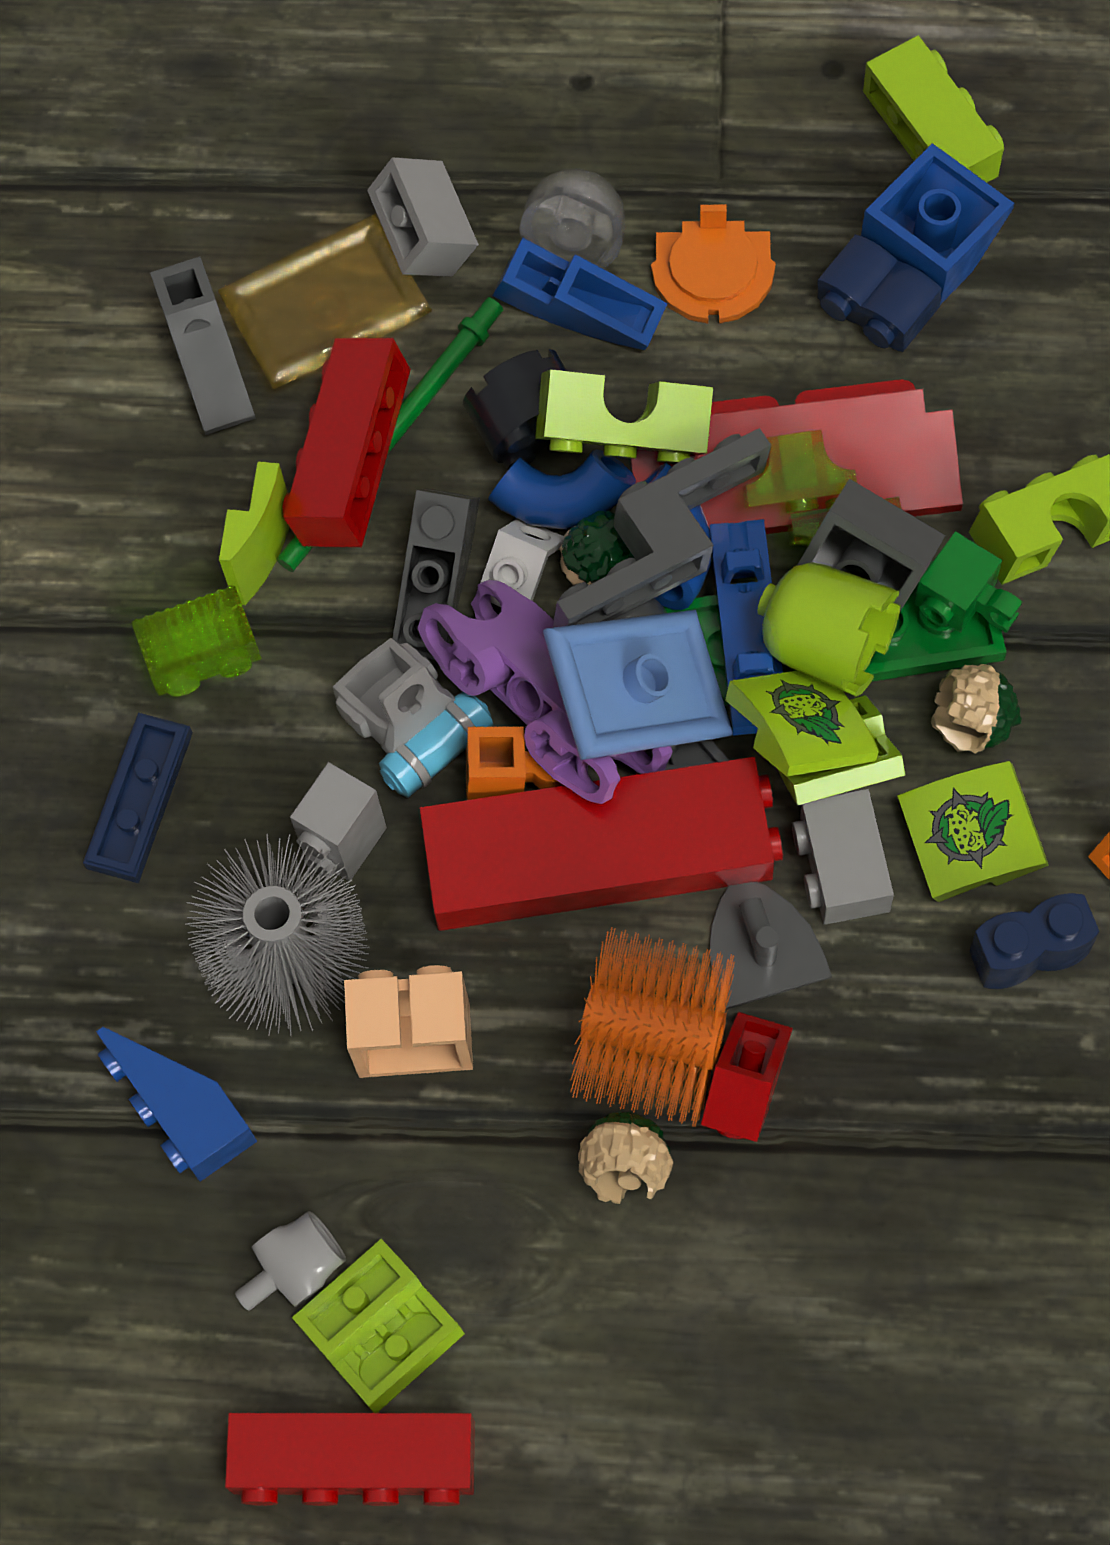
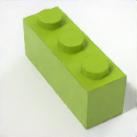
(926, 107)

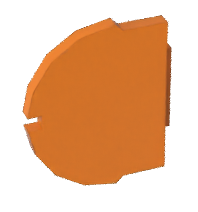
(713, 267)

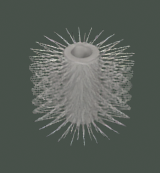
(278, 935)

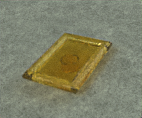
(322, 293)

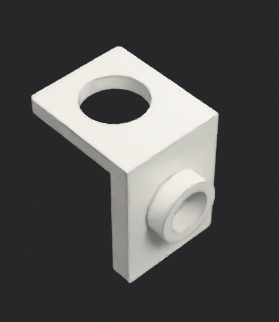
(520, 558)

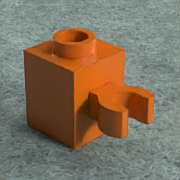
(500, 764)

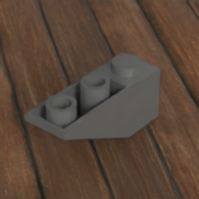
(202, 345)
(434, 560)

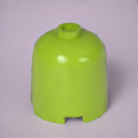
(828, 624)

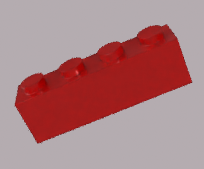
(346, 442)
(350, 1456)

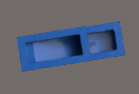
(579, 296)

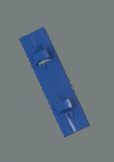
(737, 553)

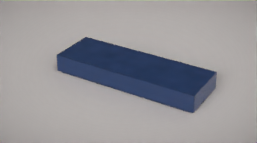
(138, 798)

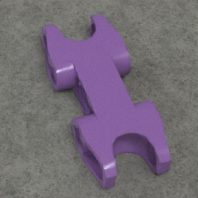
(513, 661)

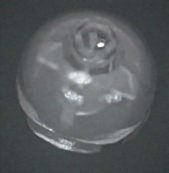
(575, 215)

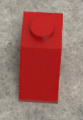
(746, 1077)

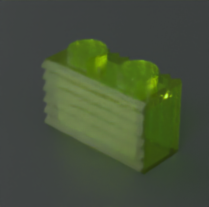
(196, 642)

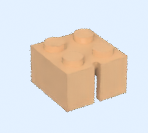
(408, 1022)

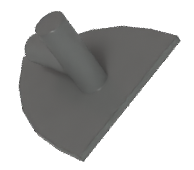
(769, 944)

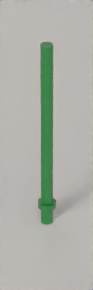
(472, 333)

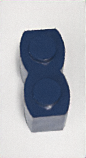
(878, 294)
(1046, 939)

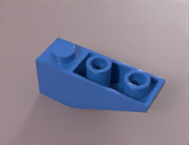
(190, 1107)

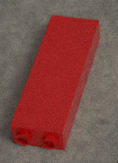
(566, 854)

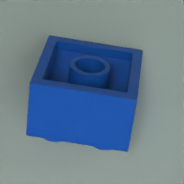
(937, 218)

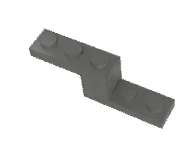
(663, 532)

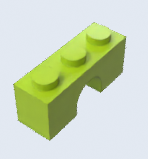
(575, 415)
(1021, 523)

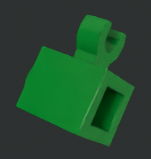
(963, 583)

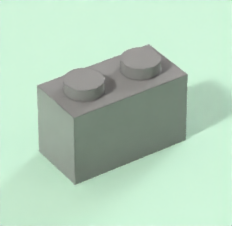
(422, 217)
(339, 818)
(844, 857)

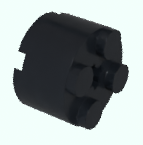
(509, 406)

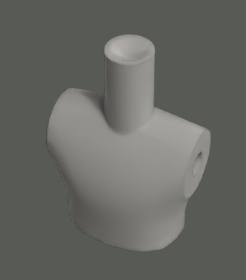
(294, 1261)

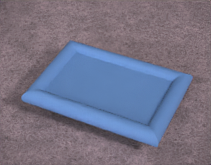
(637, 683)

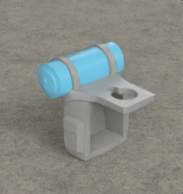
(408, 713)

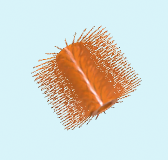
(653, 1026)

